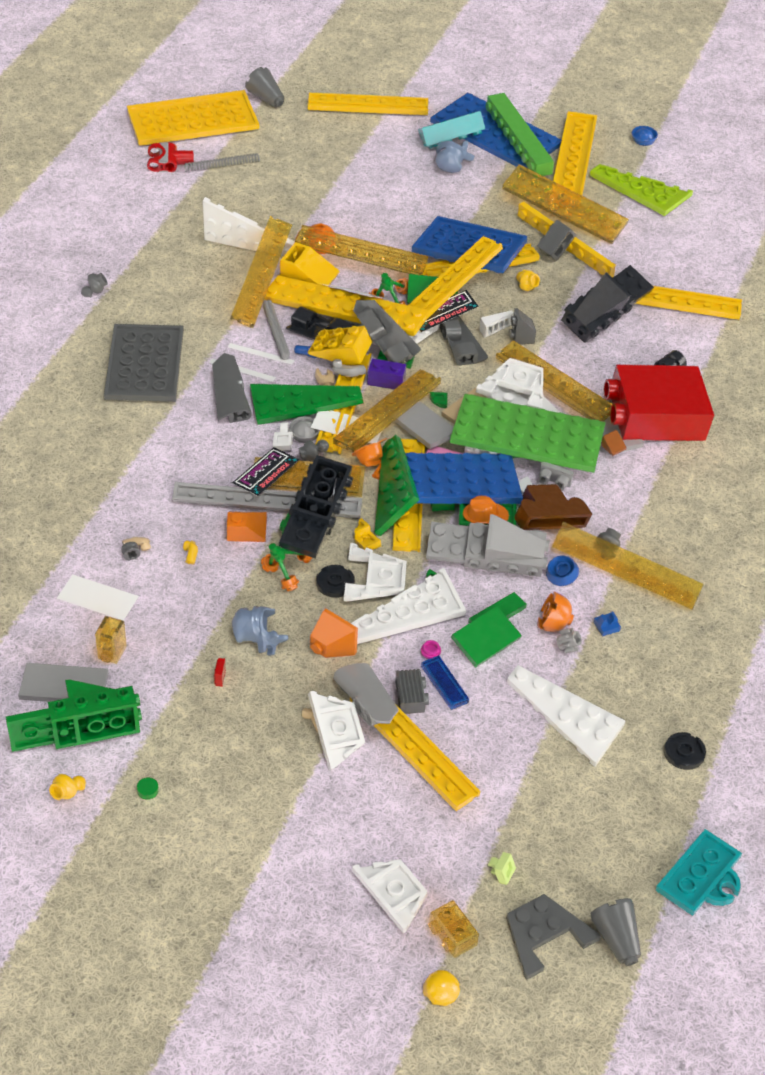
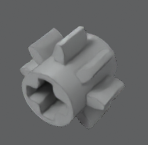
(569, 640)

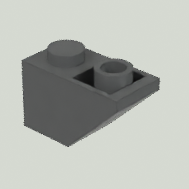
(522, 329)

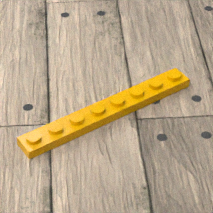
(576, 247)

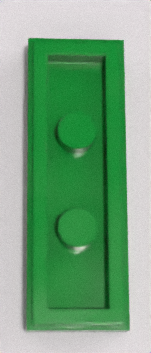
(509, 606)

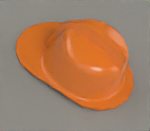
(370, 454)
(481, 508)

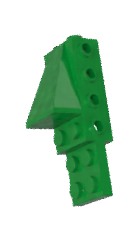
(85, 709)

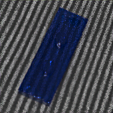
(445, 682)

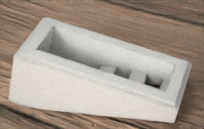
(493, 324)

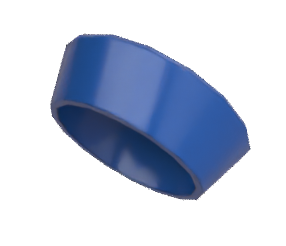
(644, 135)
(562, 571)

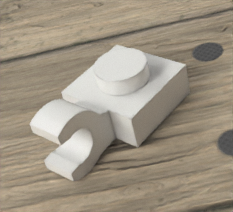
(284, 439)

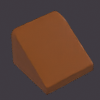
(613, 443)

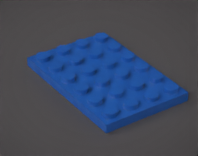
(452, 238)
(461, 477)

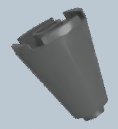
(265, 87)
(619, 929)

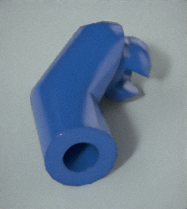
(299, 349)

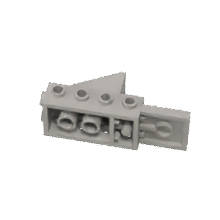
(490, 546)

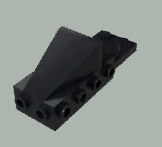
(605, 303)
(316, 506)

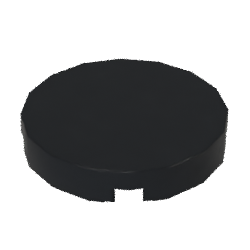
(332, 580)
(684, 751)

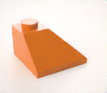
(246, 526)
(333, 636)

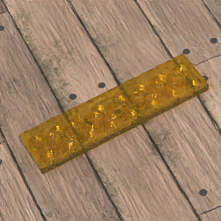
(565, 204)

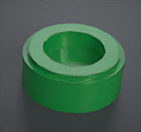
(147, 788)

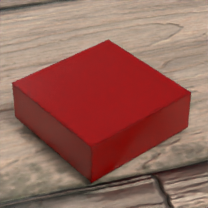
(220, 671)

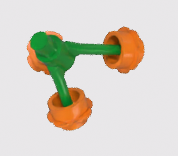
(401, 286)
(275, 558)

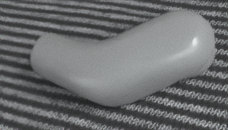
(346, 370)

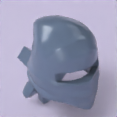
(452, 156)
(252, 626)

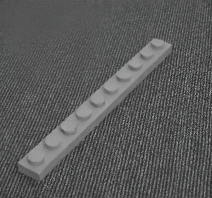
(242, 498)

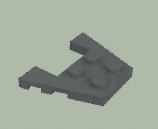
(540, 923)

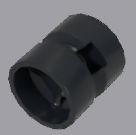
(673, 358)

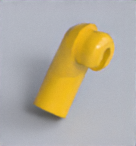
(192, 549)

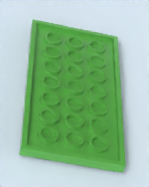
(528, 432)

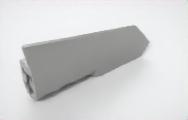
(367, 693)

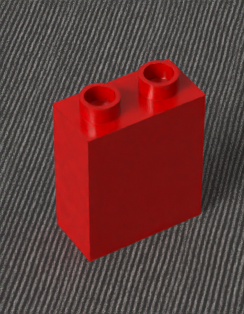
(659, 402)

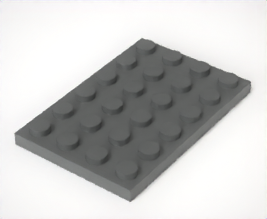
(144, 362)

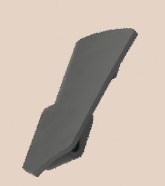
(388, 335)
(462, 342)
(229, 390)

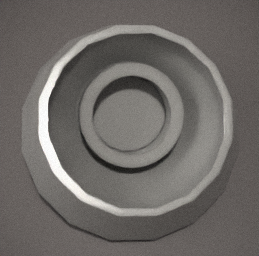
(302, 429)

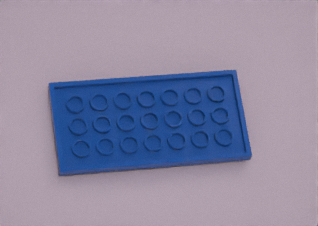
(492, 137)

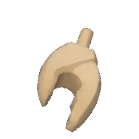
(324, 379)

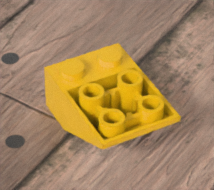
(307, 265)
(342, 343)

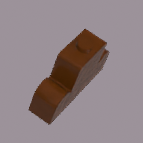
(547, 508)

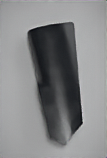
(310, 324)

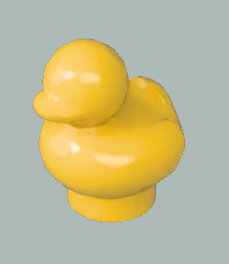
(528, 280)
(66, 787)

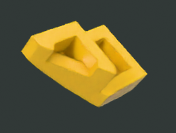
(364, 537)

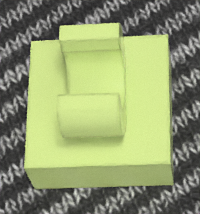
(503, 867)

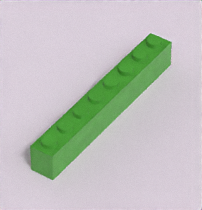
(519, 134)

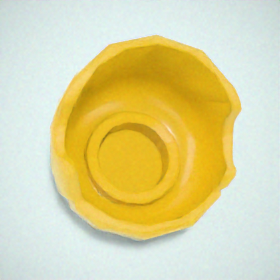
(441, 988)

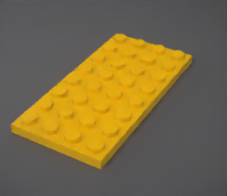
(192, 117)

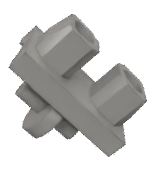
(555, 473)

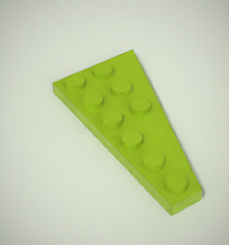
(644, 190)

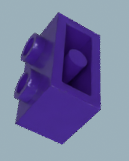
(386, 374)

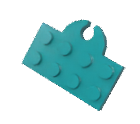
(702, 875)

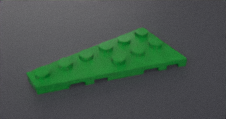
(285, 402)
(396, 486)

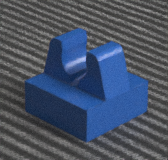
(607, 624)

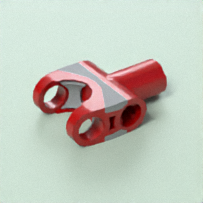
(168, 157)

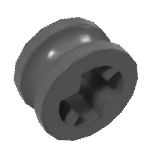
(130, 551)

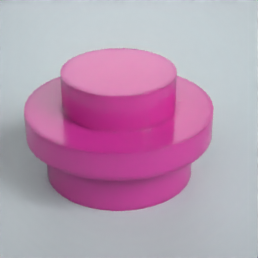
(430, 649)

